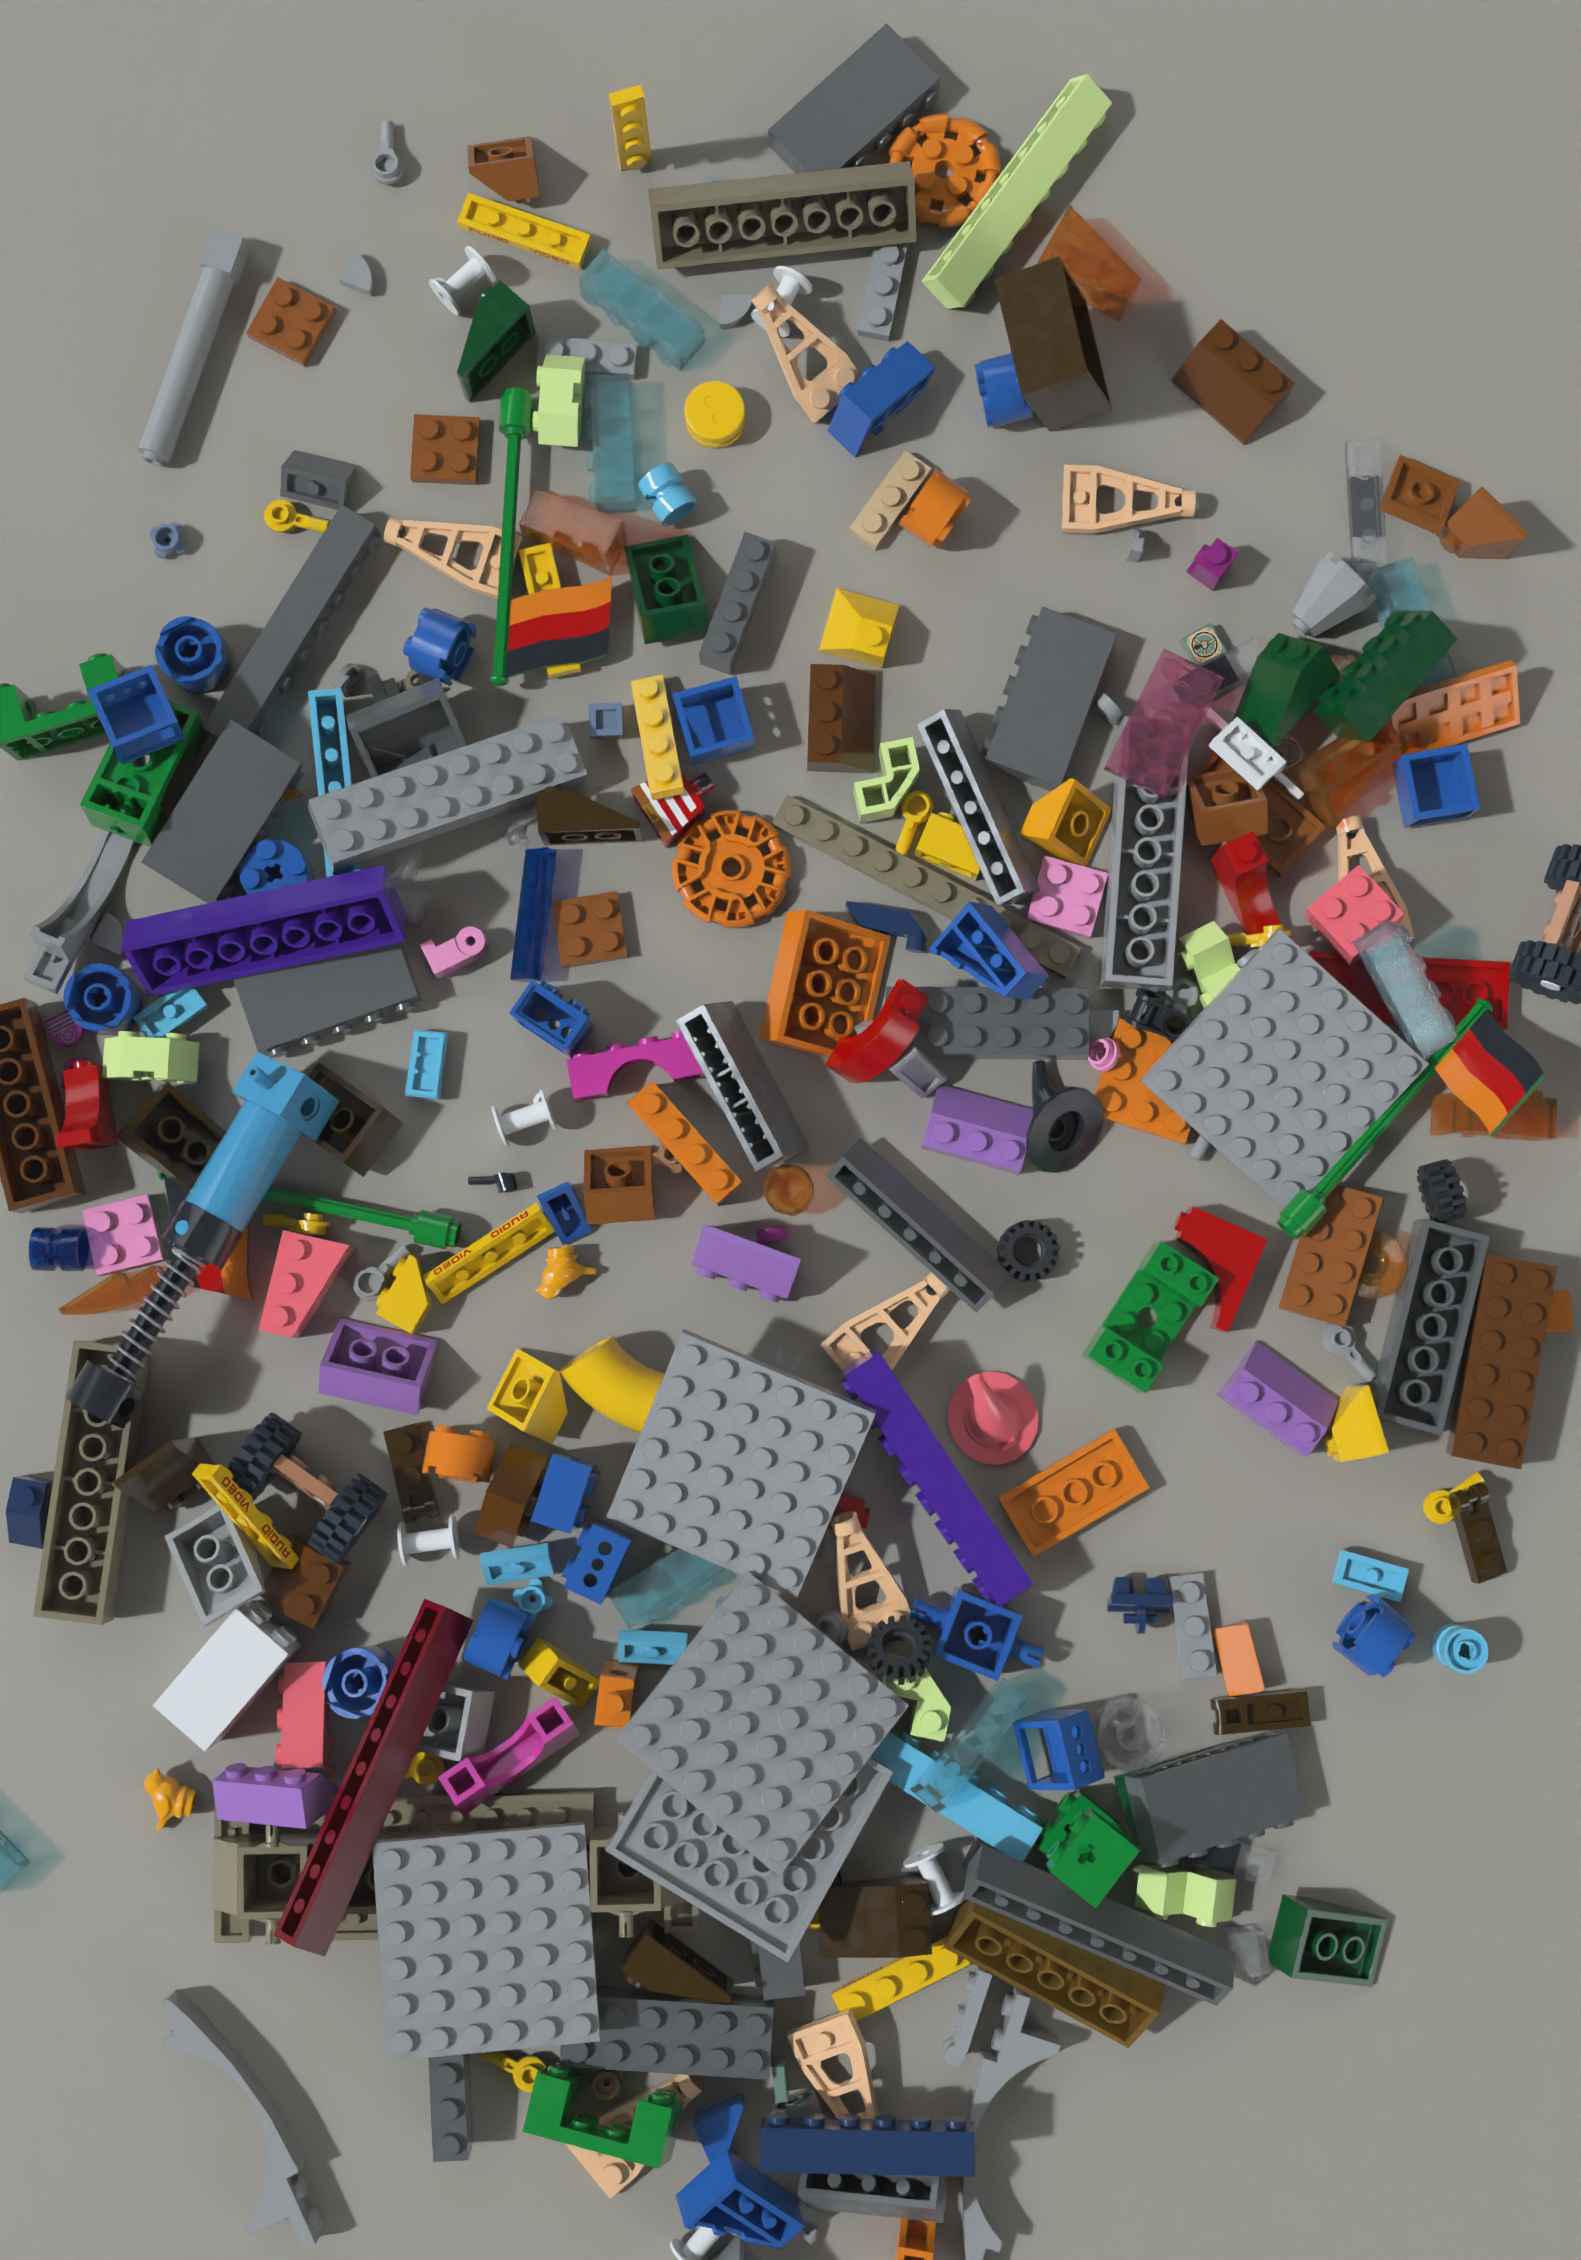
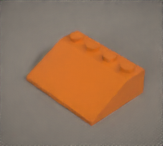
(822, 982)

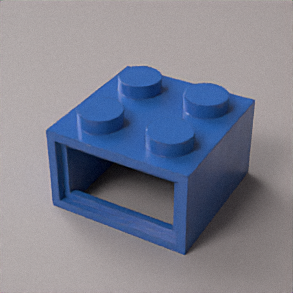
(136, 714)
(714, 721)
(1435, 785)
(568, 1014)
(565, 1492)
(581, 1565)
(1070, 1749)

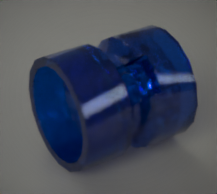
(54, 1249)

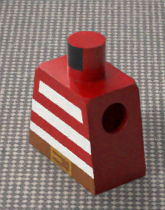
(674, 814)

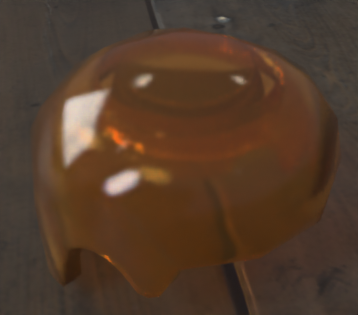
(789, 1189)

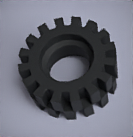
(1441, 1191)
(1048, 1245)
(895, 1668)

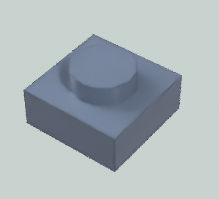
(606, 720)

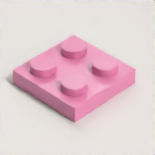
(1067, 897)
(123, 1235)

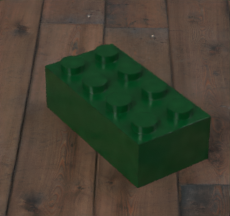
(1384, 674)

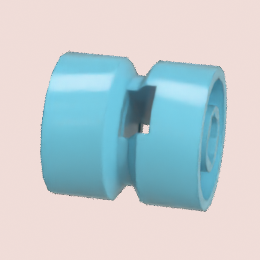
(664, 490)
(1460, 1648)

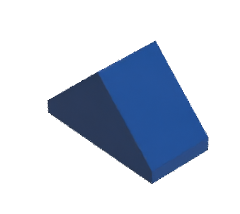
(565, 1212)
(718, 2124)

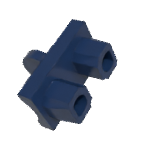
(1137, 1605)

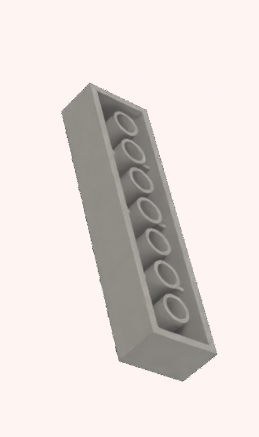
(446, 791)
(1143, 884)

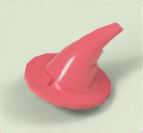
(992, 1418)

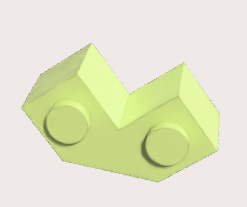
(560, 400)
(883, 795)
(1208, 959)
(150, 1058)
(930, 1706)
(1175, 1891)

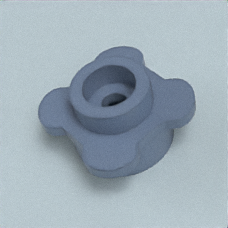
(164, 531)

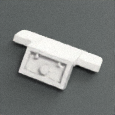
(1249, 754)

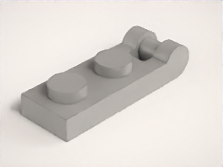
(966, 2016)

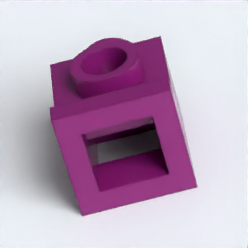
(1212, 563)

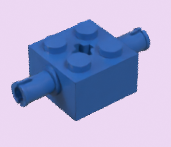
(986, 1653)

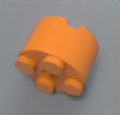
(934, 507)
(459, 1455)

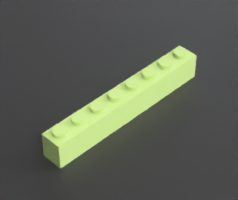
(1017, 192)

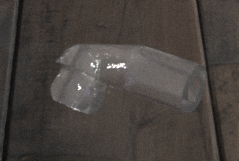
(518, 827)

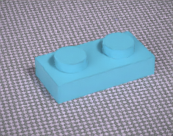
(171, 1012)
(517, 1564)
(1370, 1575)
(650, 1646)

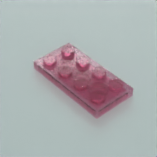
(1163, 723)

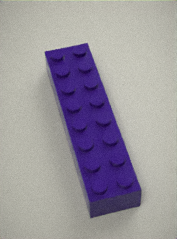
(265, 931)
(939, 1481)

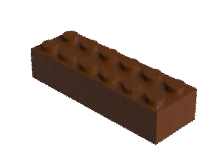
(31, 1114)
(1501, 1361)

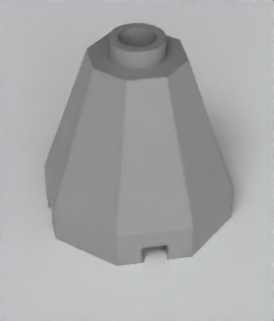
(1330, 597)

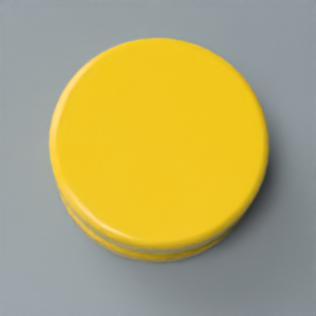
(714, 414)

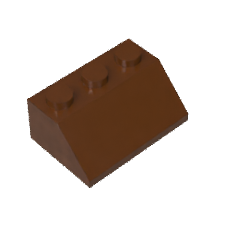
(1232, 381)
(841, 719)

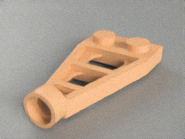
(821, 393)
(1079, 500)
(480, 580)
(1362, 846)
(846, 1344)
(860, 1622)
(829, 2038)
(613, 2172)

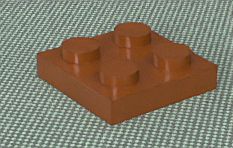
(291, 322)
(445, 449)
(1419, 495)
(589, 929)

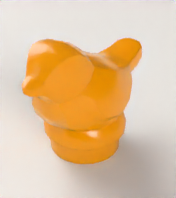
(561, 1271)
(169, 1797)

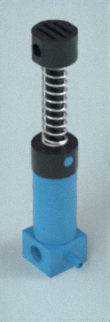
(211, 1219)

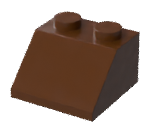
(308, 1587)

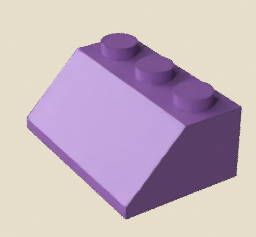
(977, 1129)
(745, 1263)
(377, 1366)
(1279, 1400)
(272, 1796)

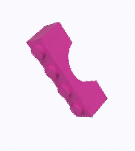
(594, 1073)
(485, 1775)

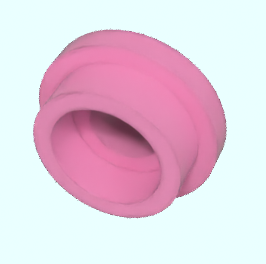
(1103, 1054)

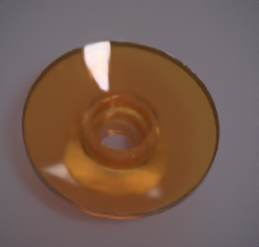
(1391, 1268)

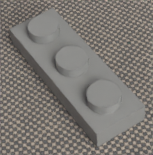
(882, 291)
(600, 355)
(1192, 1626)

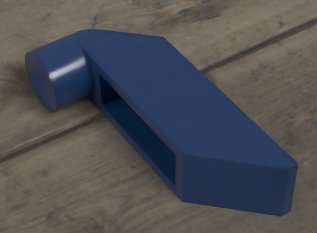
(889, 922)

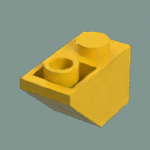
(408, 1298)

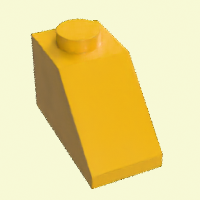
(947, 846)
(559, 1673)

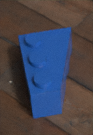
(878, 395)
(990, 952)
(740, 2201)

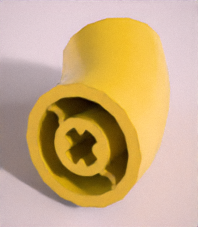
(614, 1383)

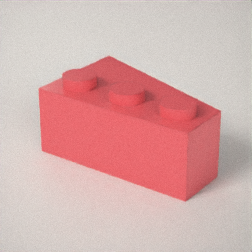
(299, 1281)
(304, 1719)

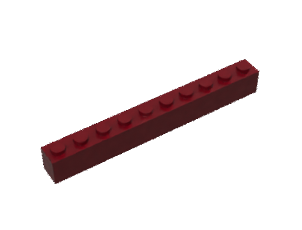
(373, 1779)

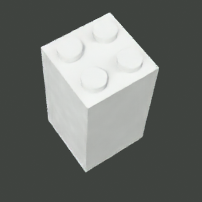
(228, 1674)

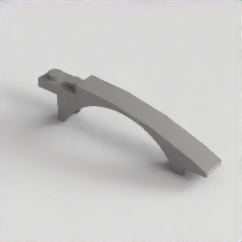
(77, 918)
(1015, 2049)
(283, 2191)

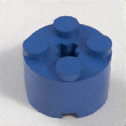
(1001, 391)
(440, 645)
(174, 655)
(271, 858)
(97, 981)
(1373, 1636)
(499, 1638)
(344, 1683)

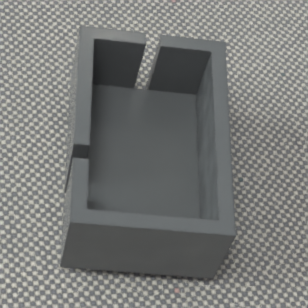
(404, 727)

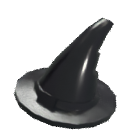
(1062, 1124)

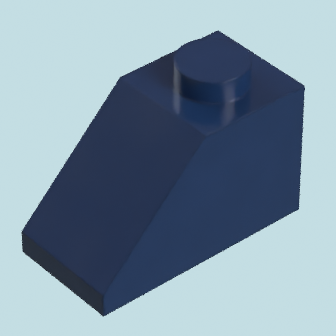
(28, 1510)

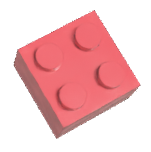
(1350, 911)

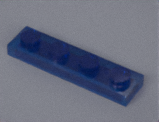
(533, 914)

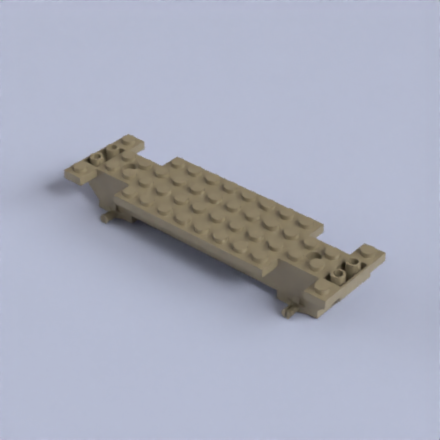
(251, 1889)

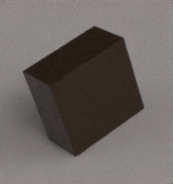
(1053, 344)

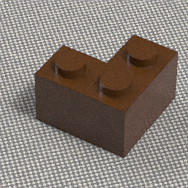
(511, 1496)

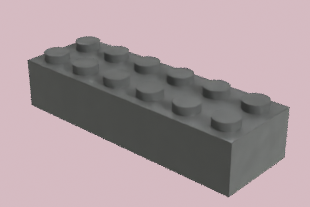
(991, 1026)
(1428, 1326)
(677, 2035)

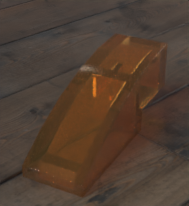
(114, 1294)

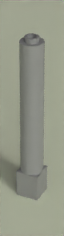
(221, 270)

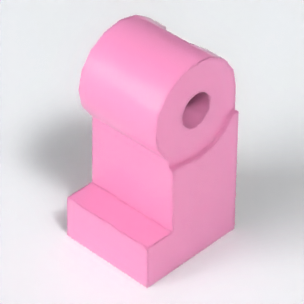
(465, 948)

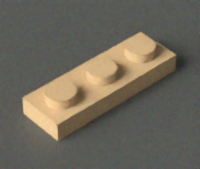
(890, 500)

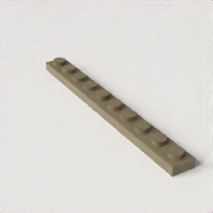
(914, 879)

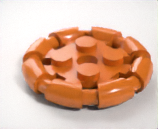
(954, 154)
(736, 888)

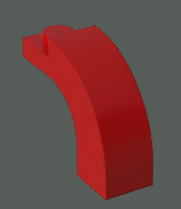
(884, 1040)

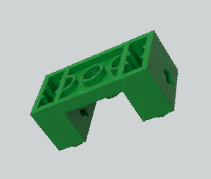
(31, 733)
(129, 797)
(1169, 1287)
(1092, 1853)
(554, 2110)

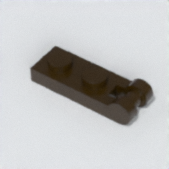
(407, 1460)
(1477, 1533)
(1261, 1712)

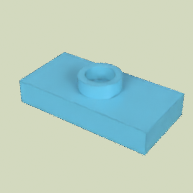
(426, 1064)

